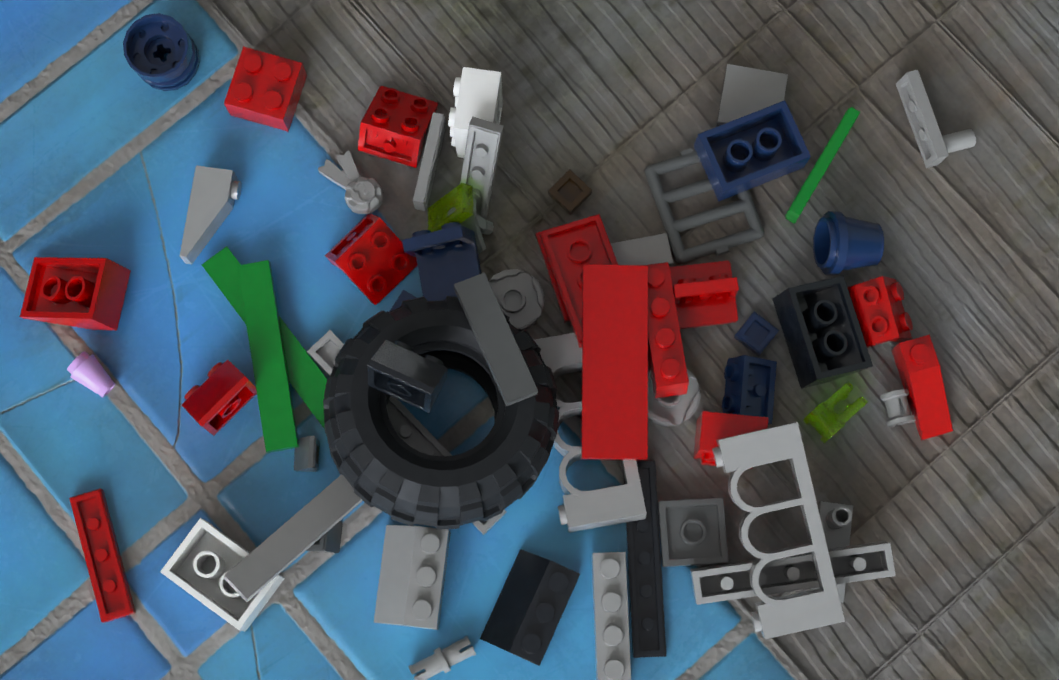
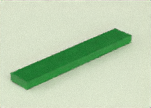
(268, 356)

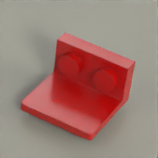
(396, 126)
(372, 258)

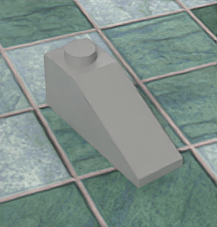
(209, 205)

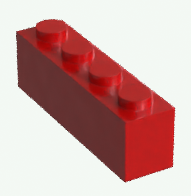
(664, 336)

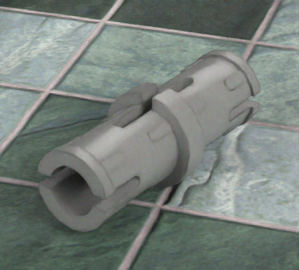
(442, 659)

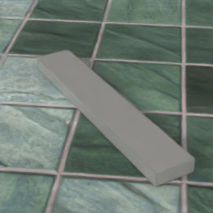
(292, 538)

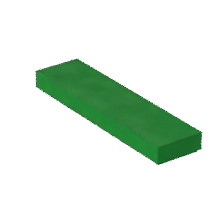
(822, 165)

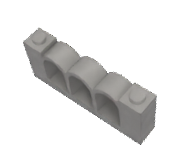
(595, 507)
(796, 611)

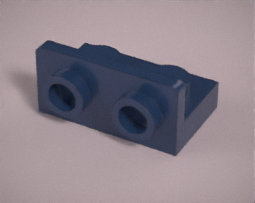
(749, 386)

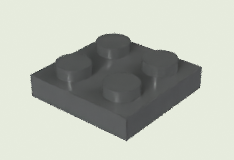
(693, 532)

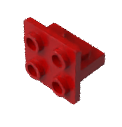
(705, 294)

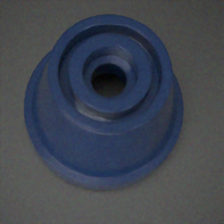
(846, 243)

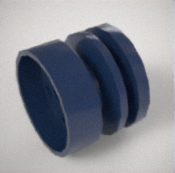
(149, 41)

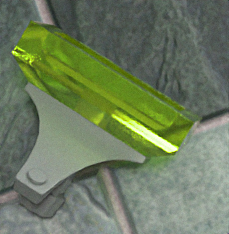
(459, 207)

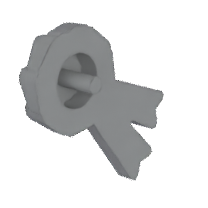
(362, 193)

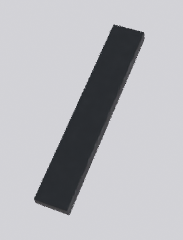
(646, 572)

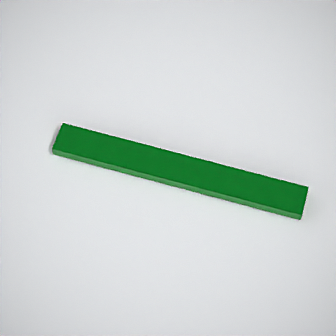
(301, 369)

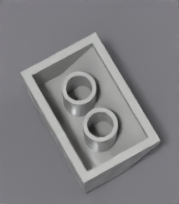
(412, 576)

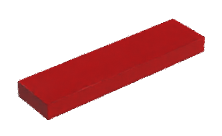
(102, 555)

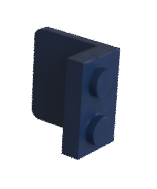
(444, 258)

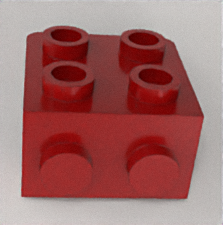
(881, 311)

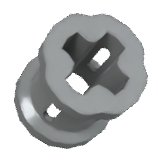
(897, 407)

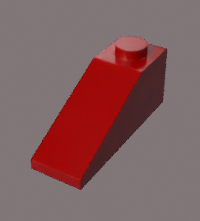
(923, 379)

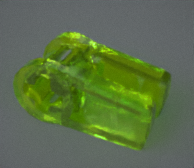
(828, 422)

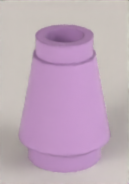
(91, 374)

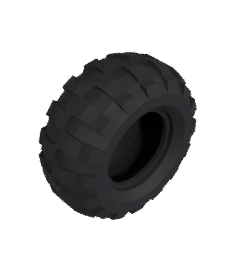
(425, 486)

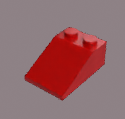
(76, 292)

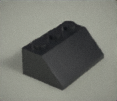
(822, 331)
(530, 607)

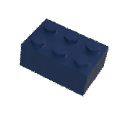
(751, 150)

